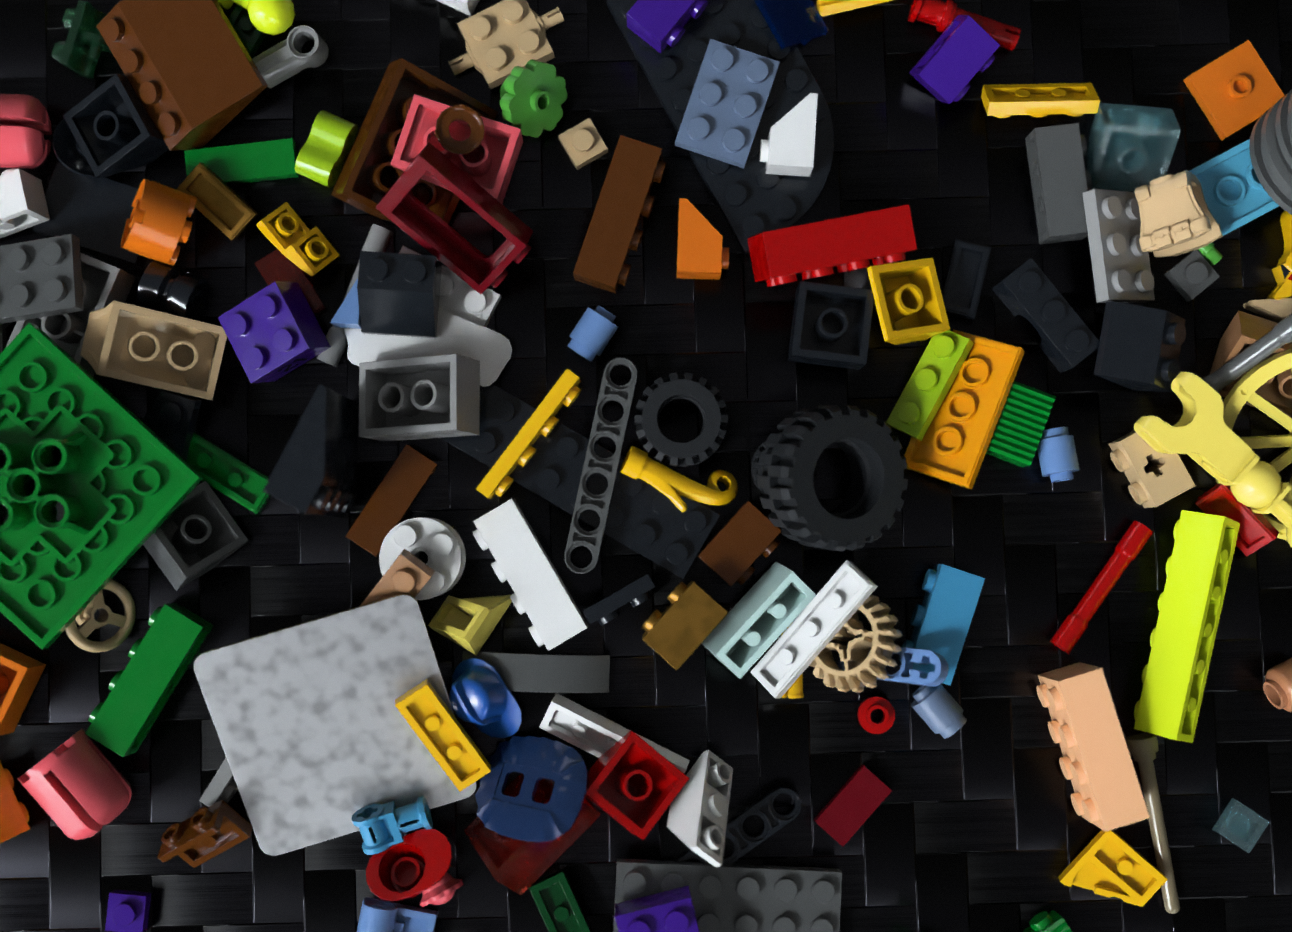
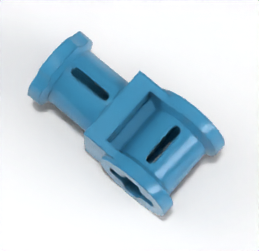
(386, 824)

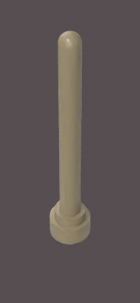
(1144, 750)

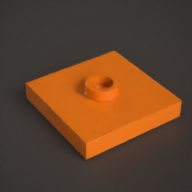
(1234, 89)

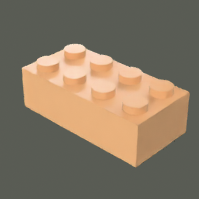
(1092, 746)

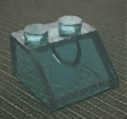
(1130, 146)

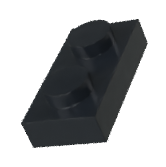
(606, 609)

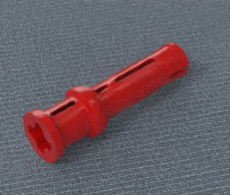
(943, 13)

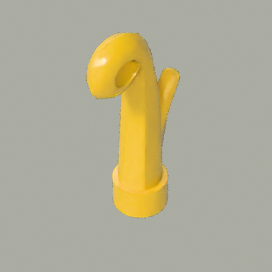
(673, 484)

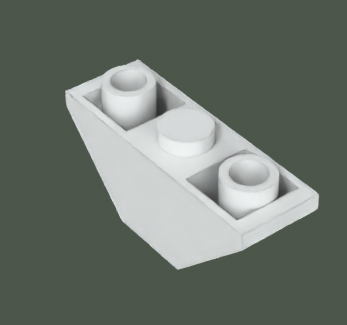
(702, 806)

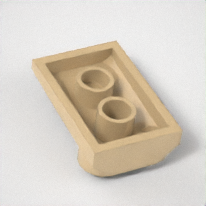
(154, 349)

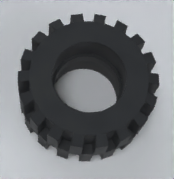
(681, 388)

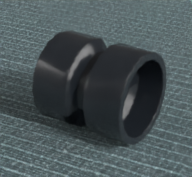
(165, 288)

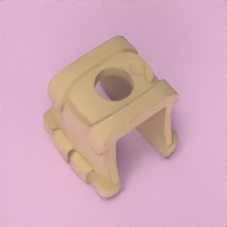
(1175, 216)

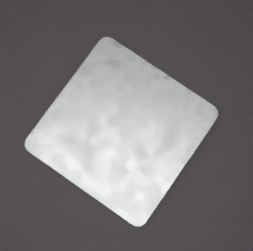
(317, 721)

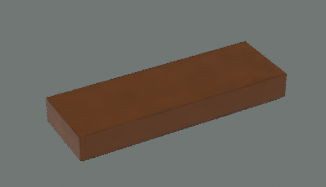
(392, 499)

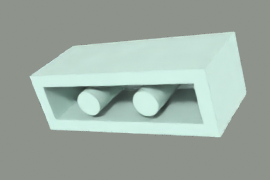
(758, 619)

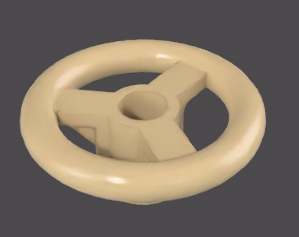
(88, 624)

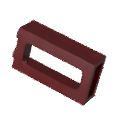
(441, 239)

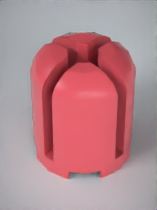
(22, 132)
(78, 787)

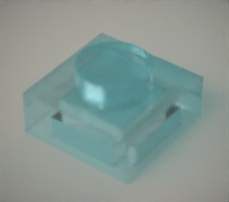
(1240, 825)

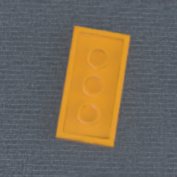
(968, 414)

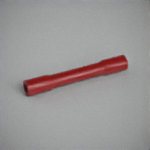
(1124, 553)

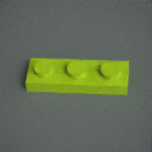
(929, 383)

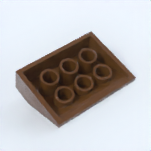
(182, 66)
(368, 168)

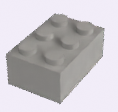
(419, 398)

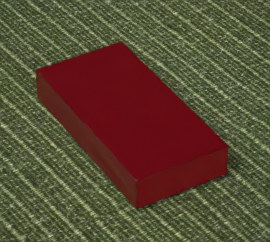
(852, 805)

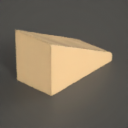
(1270, 308)

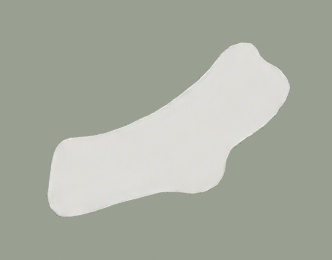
(453, 337)

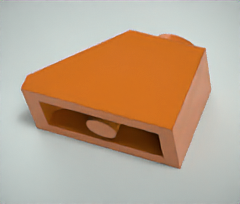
(698, 246)

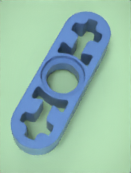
(918, 677)

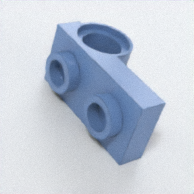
(395, 917)

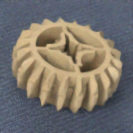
(860, 668)

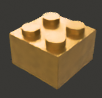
(682, 624)

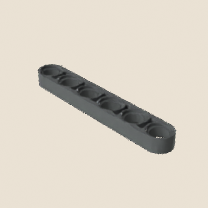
(604, 466)

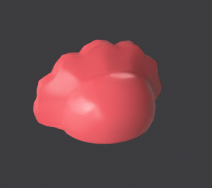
(441, 892)

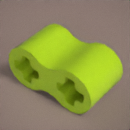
(326, 148)

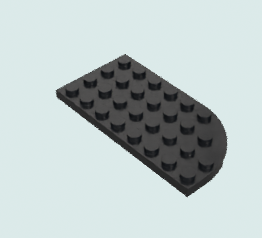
(746, 196)

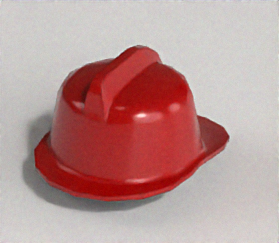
(409, 866)

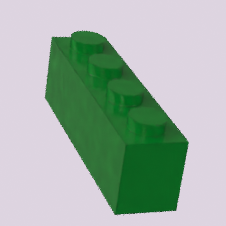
(148, 679)

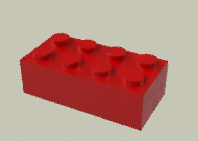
(830, 243)

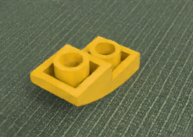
(295, 241)

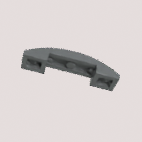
(549, 671)

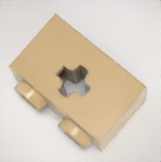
(1163, 481)

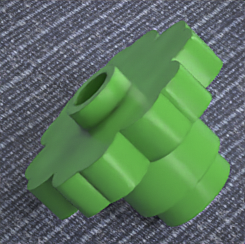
(533, 98)

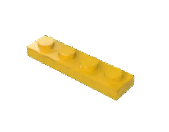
(540, 423)

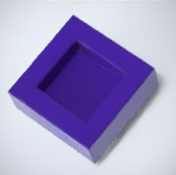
(128, 911)

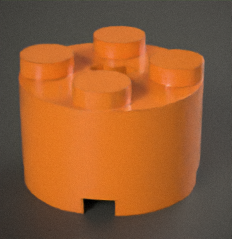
(158, 222)

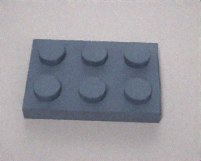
(727, 103)

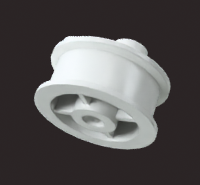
(440, 543)

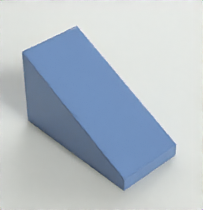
(348, 313)

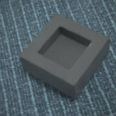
(1191, 275)

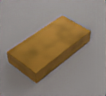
(218, 201)

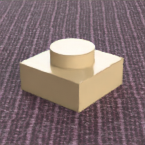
(583, 143)

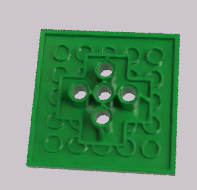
(111, 480)

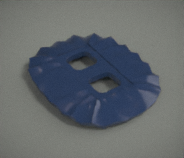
(520, 815)

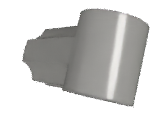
(286, 57)

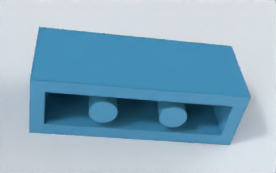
(944, 615)

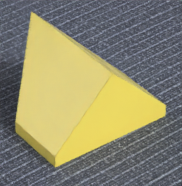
(469, 619)

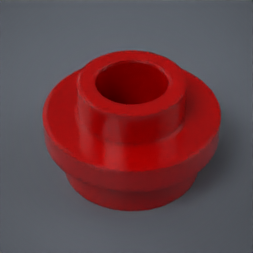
(868, 706)

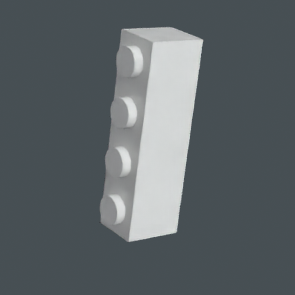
(530, 574)

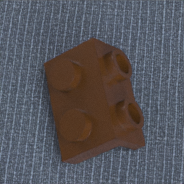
(204, 834)

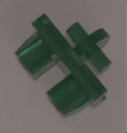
(83, 40)

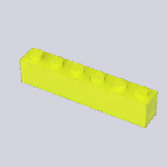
(1186, 625)

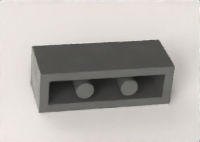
(1058, 182)

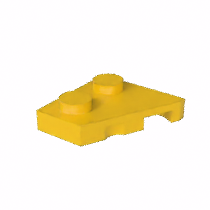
(1114, 870)

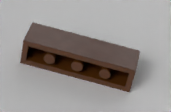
(618, 214)

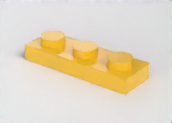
(1040, 99)
(443, 735)

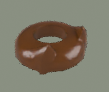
(463, 113)

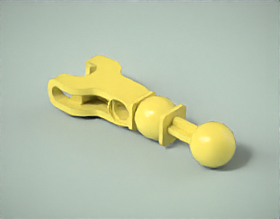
(1218, 449)

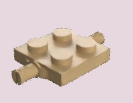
(505, 38)

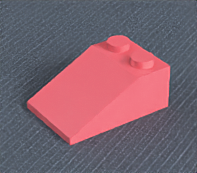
(488, 165)

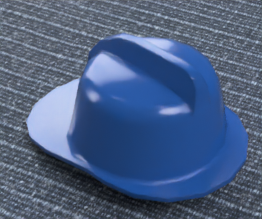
(484, 699)

